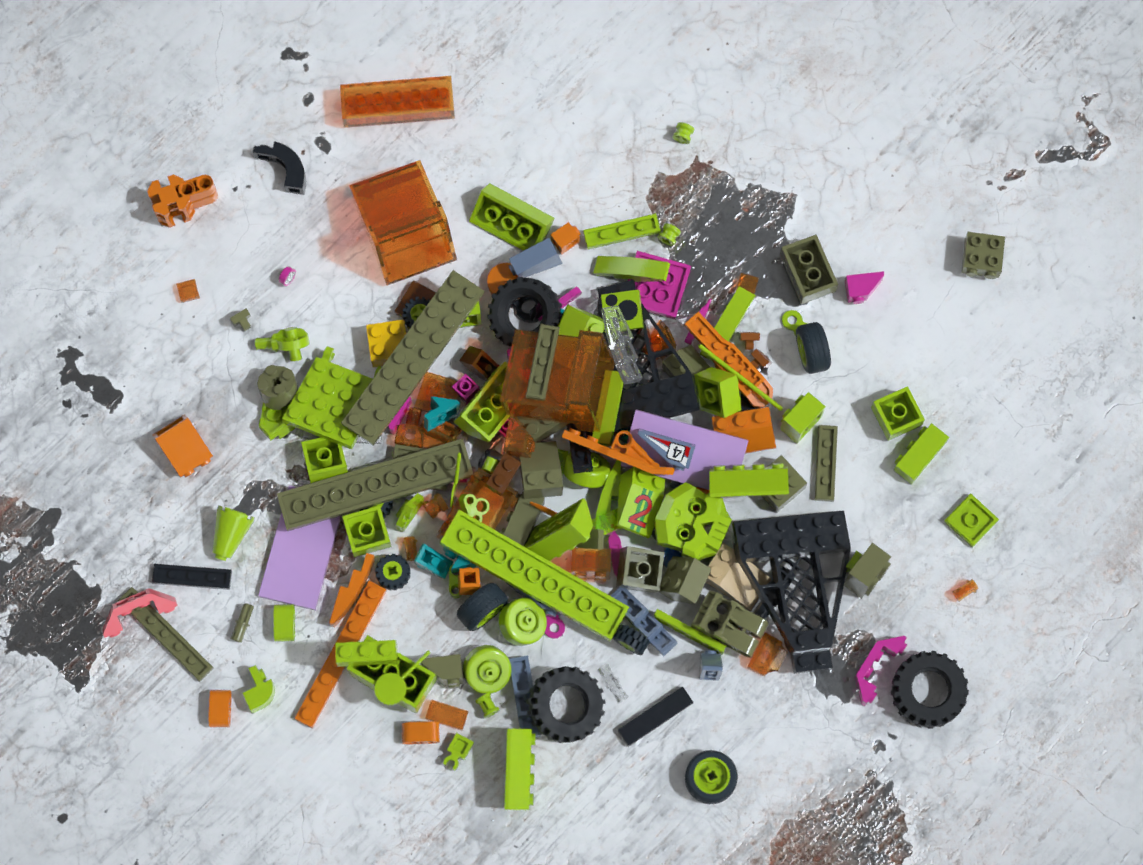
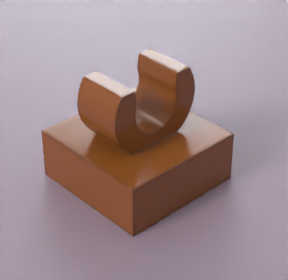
(749, 338)
(760, 359)

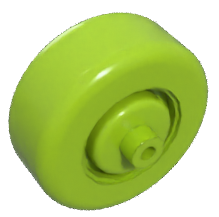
(593, 479)
(522, 622)
(487, 669)

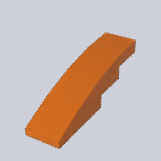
(347, 596)

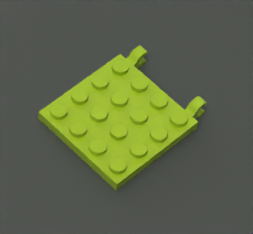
(326, 399)

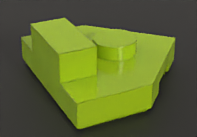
(272, 424)
(408, 511)

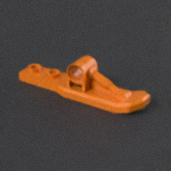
(731, 355)
(630, 454)

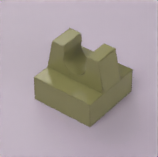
(241, 318)

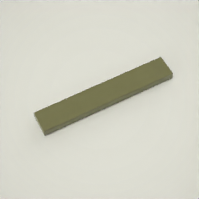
(171, 639)

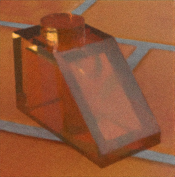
(518, 439)

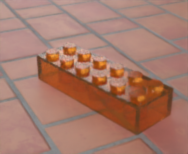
(397, 101)

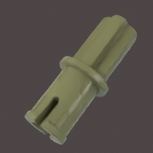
(242, 623)

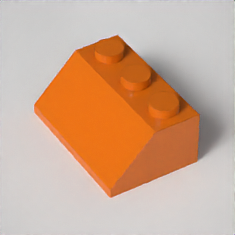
(751, 425)

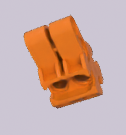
(181, 197)

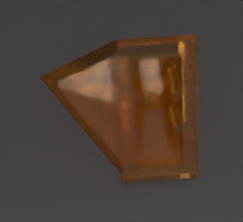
(658, 342)

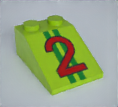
(639, 501)

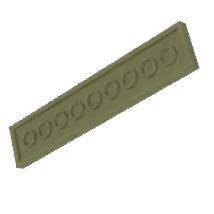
(413, 357)
(373, 485)

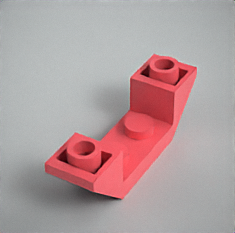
(163, 602)

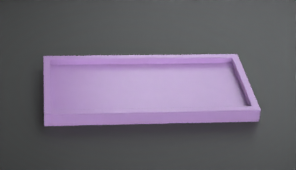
(710, 447)
(299, 563)

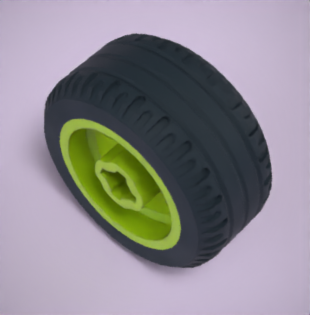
(813, 347)
(482, 606)
(709, 763)

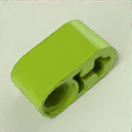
(284, 622)

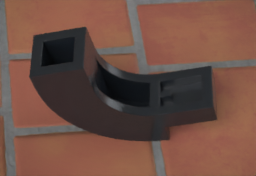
(285, 156)

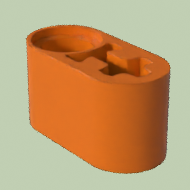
(220, 708)
(420, 733)

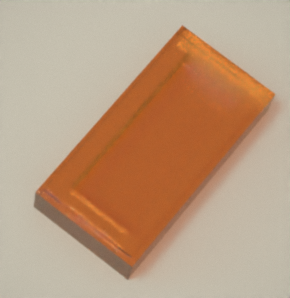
(446, 715)

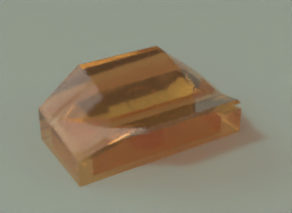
(440, 435)
(767, 656)

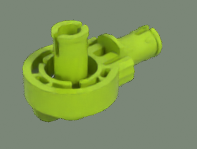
(287, 339)

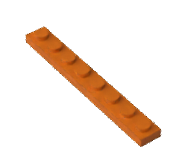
(330, 672)

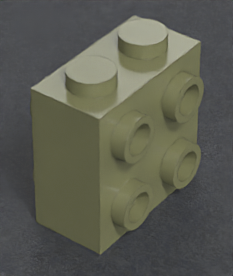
(983, 255)

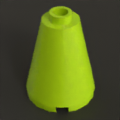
(229, 531)

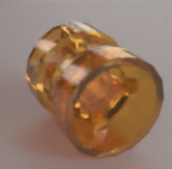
(435, 505)

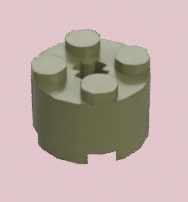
(277, 386)

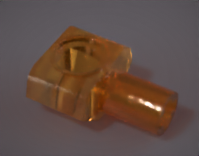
(410, 427)

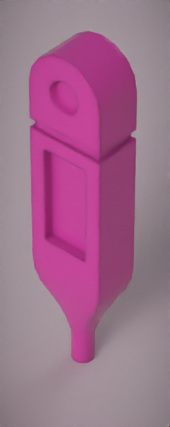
(568, 298)
(690, 338)
(615, 546)

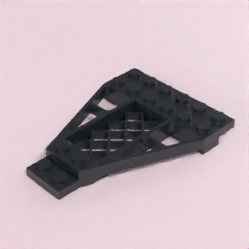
(659, 397)
(798, 538)

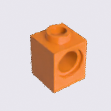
(565, 237)

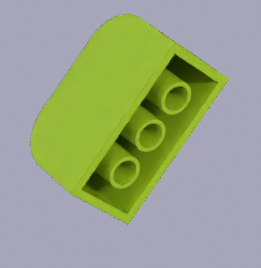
(418, 682)

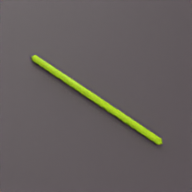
(740, 377)

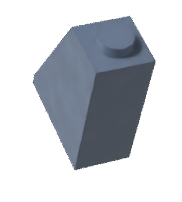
(535, 259)

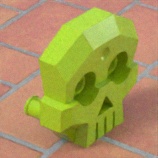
(678, 516)

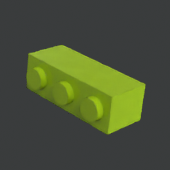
(920, 453)
(366, 653)

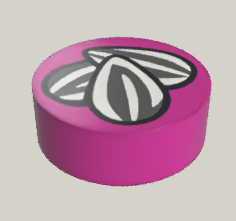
(287, 276)

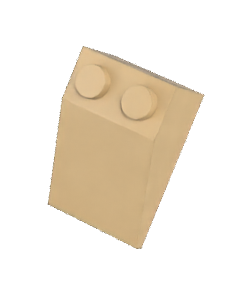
(731, 580)

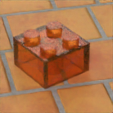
(591, 564)

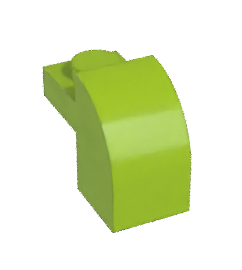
(262, 694)

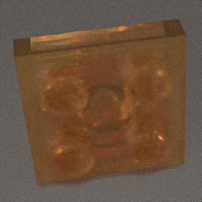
(434, 386)

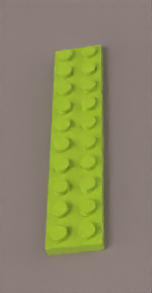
(534, 575)

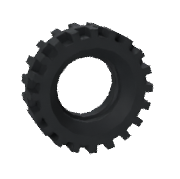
(512, 291)
(540, 704)
(921, 714)

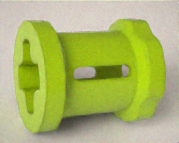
(487, 705)

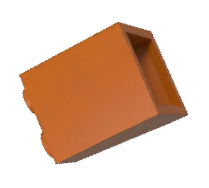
(183, 446)

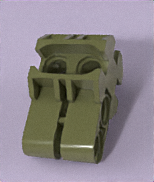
(727, 623)

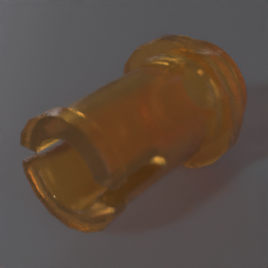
(410, 547)
(965, 590)

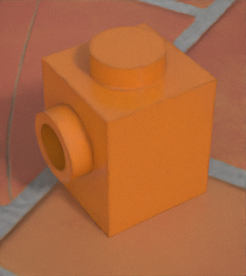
(468, 580)

